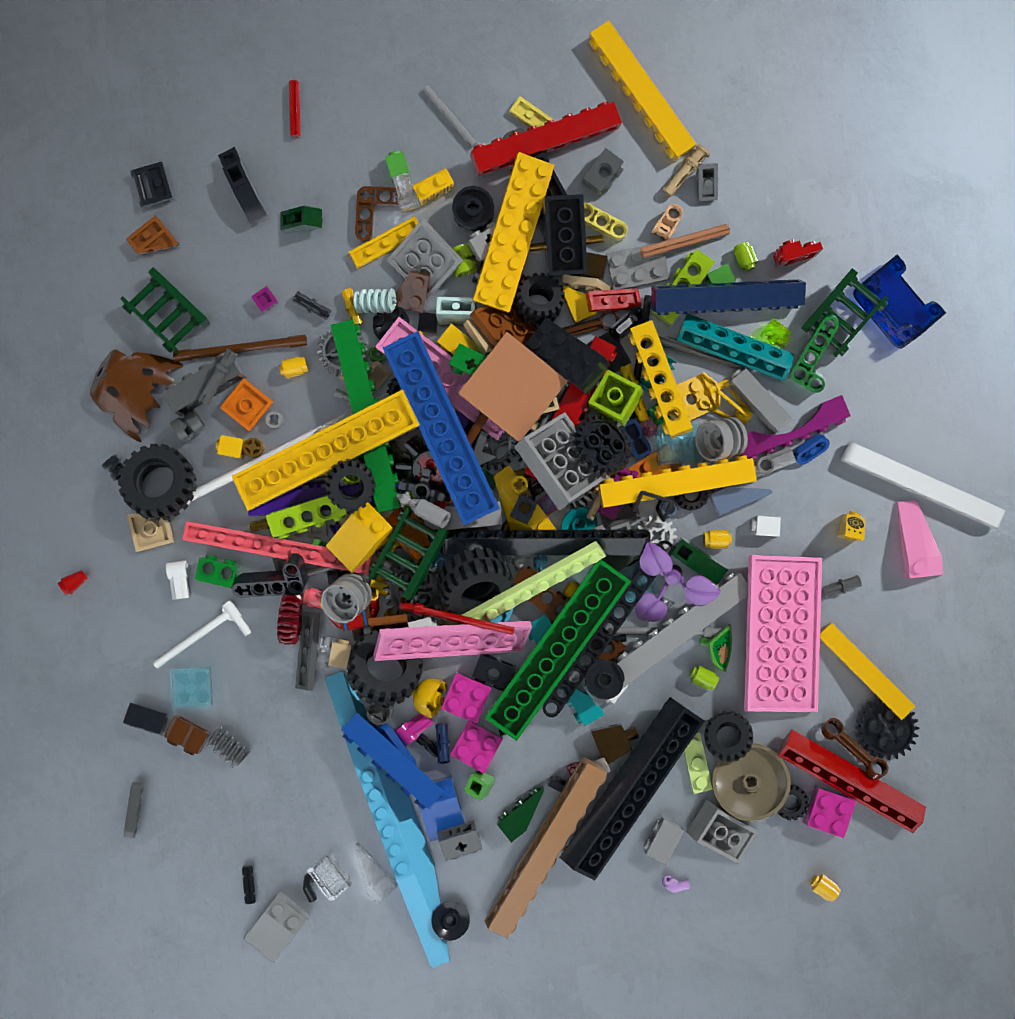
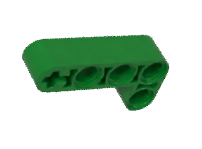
(817, 350)

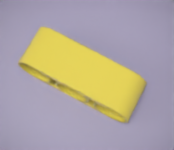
(606, 230)

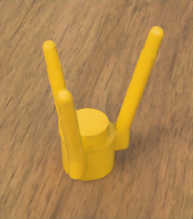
(742, 412)

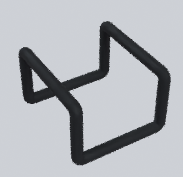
(660, 499)

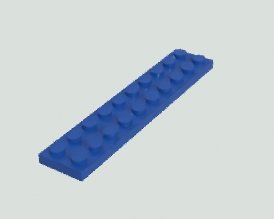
(441, 428)

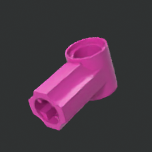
(410, 730)

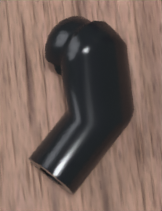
(308, 889)

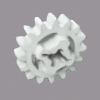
(665, 527)

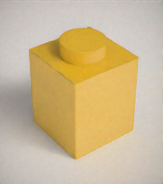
(230, 447)

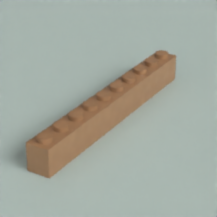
(545, 847)

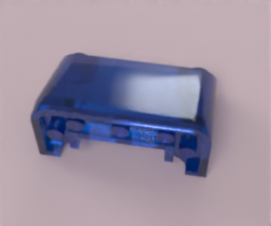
(905, 314)

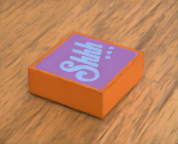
(546, 504)

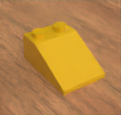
(360, 537)

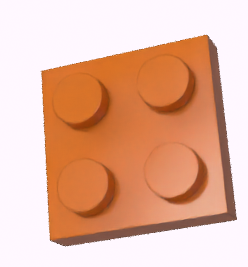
(246, 404)

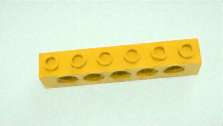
(647, 332)

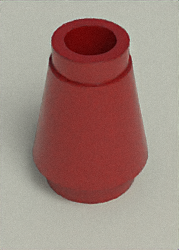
(72, 582)

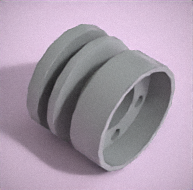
(721, 439)
(346, 598)

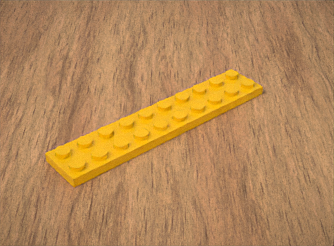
(324, 449)

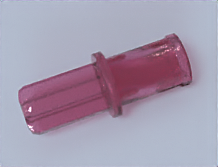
(649, 429)

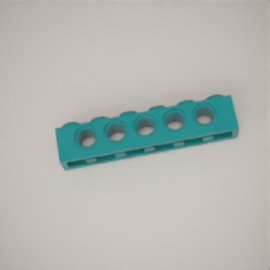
(735, 347)

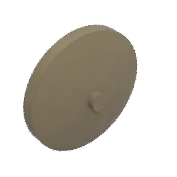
(752, 786)

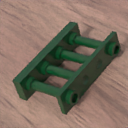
(170, 293)
(839, 295)
(418, 570)

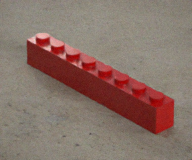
(546, 138)
(576, 402)
(852, 781)

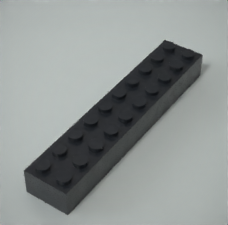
(631, 789)

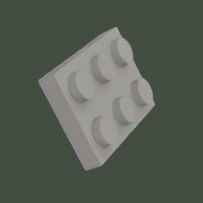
(631, 270)

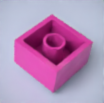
(466, 697)
(476, 746)
(829, 812)

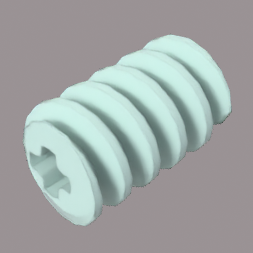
(375, 301)

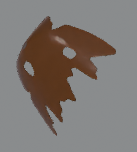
(132, 385)

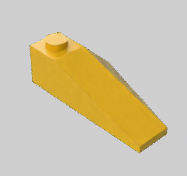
(508, 498)

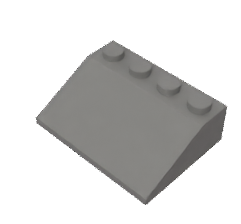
(555, 463)

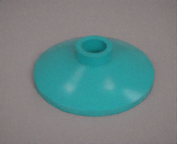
(574, 515)

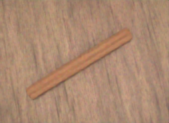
(684, 241)

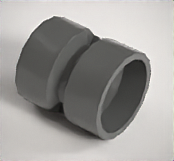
(187, 426)
(379, 715)

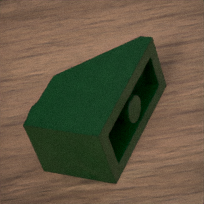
(301, 219)

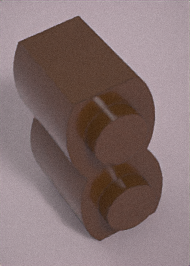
(187, 735)

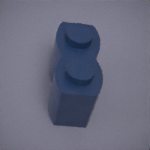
(639, 444)

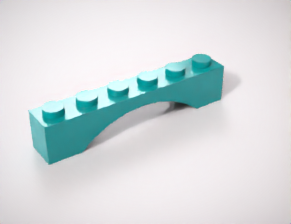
(583, 704)

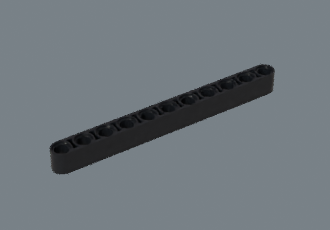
(546, 541)
(605, 638)

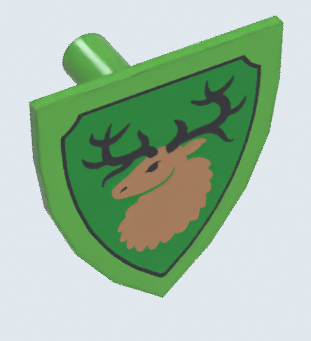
(720, 648)

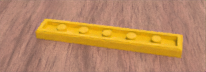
(866, 671)

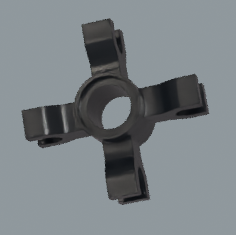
(425, 481)

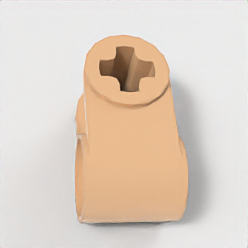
(666, 225)

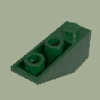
(698, 560)
(518, 819)

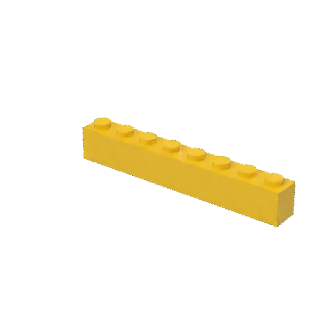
(642, 91)
(678, 482)

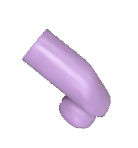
(675, 886)

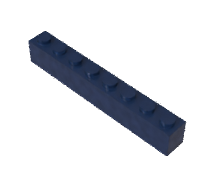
(728, 296)

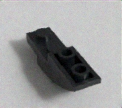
(242, 185)

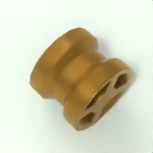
(249, 447)

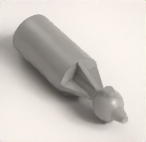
(425, 510)

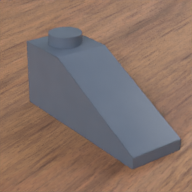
(734, 497)

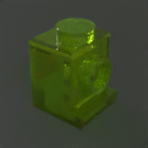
(776, 333)

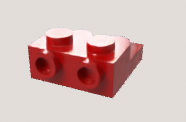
(793, 252)

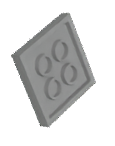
(426, 253)

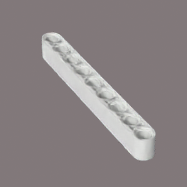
(923, 485)

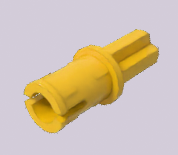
(348, 297)

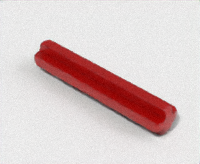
(294, 108)

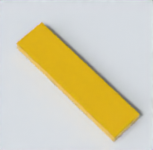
(382, 243)

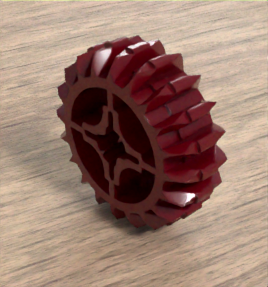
(289, 619)

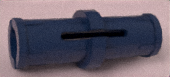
(442, 743)

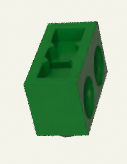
(216, 576)

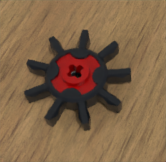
(422, 459)

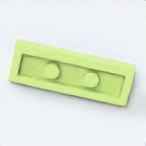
(697, 765)

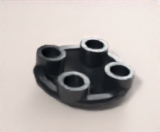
(383, 321)

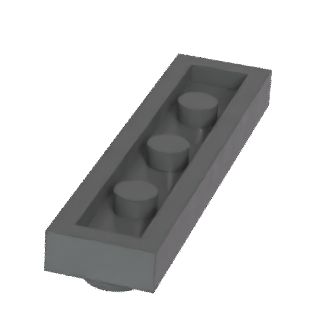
(307, 651)

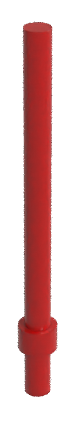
(419, 609)

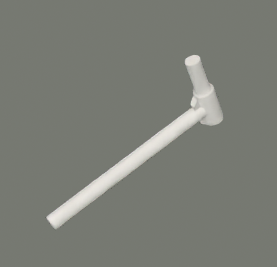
(229, 612)

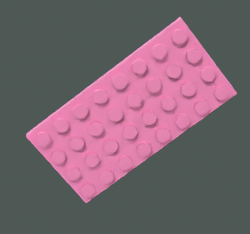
(783, 634)

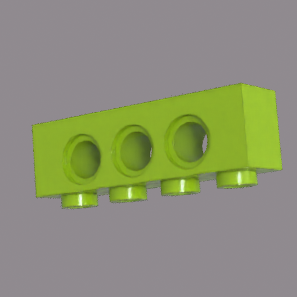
(696, 260)
(277, 524)

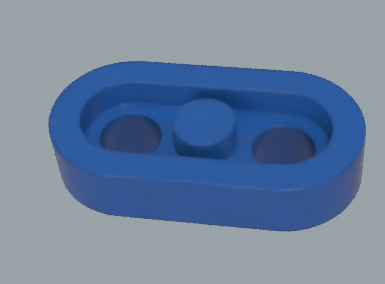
(811, 449)

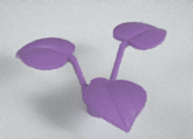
(655, 561)

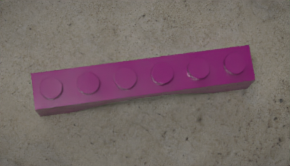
(827, 413)

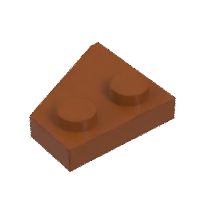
(151, 237)

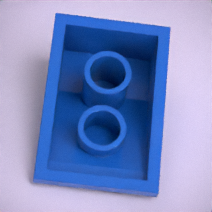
(445, 811)

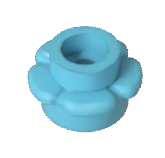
(540, 562)

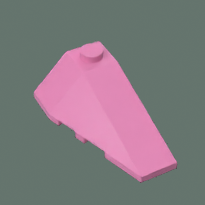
(918, 546)

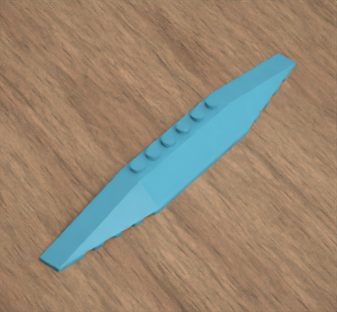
(397, 828)

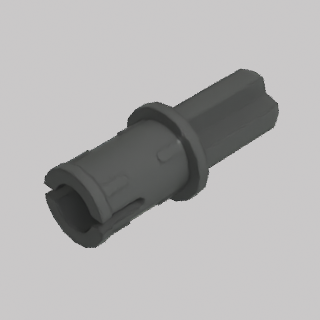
(842, 586)

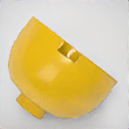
(428, 696)

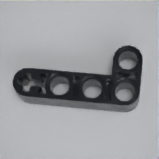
(273, 583)

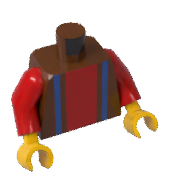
(362, 619)

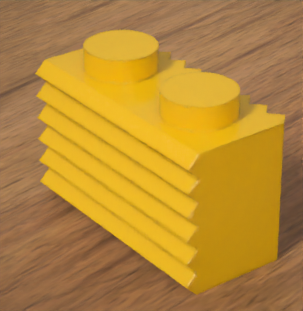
(433, 186)

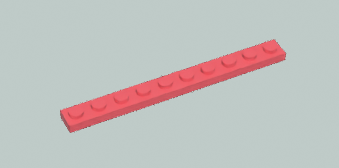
(265, 545)

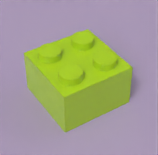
(616, 397)

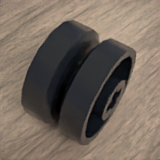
(470, 198)

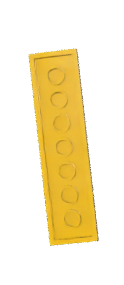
(513, 232)

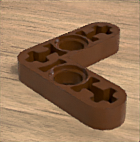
(369, 205)

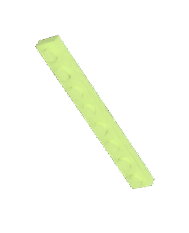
(537, 583)

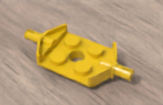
(705, 394)

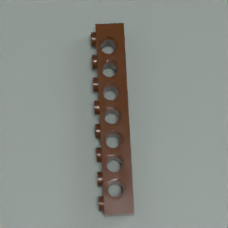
(559, 599)

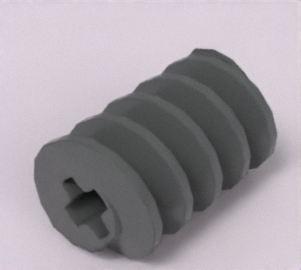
(227, 748)

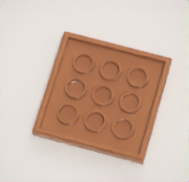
(512, 387)

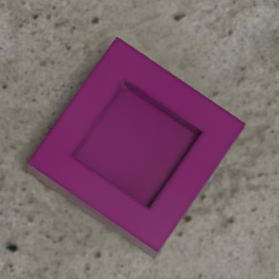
(264, 299)

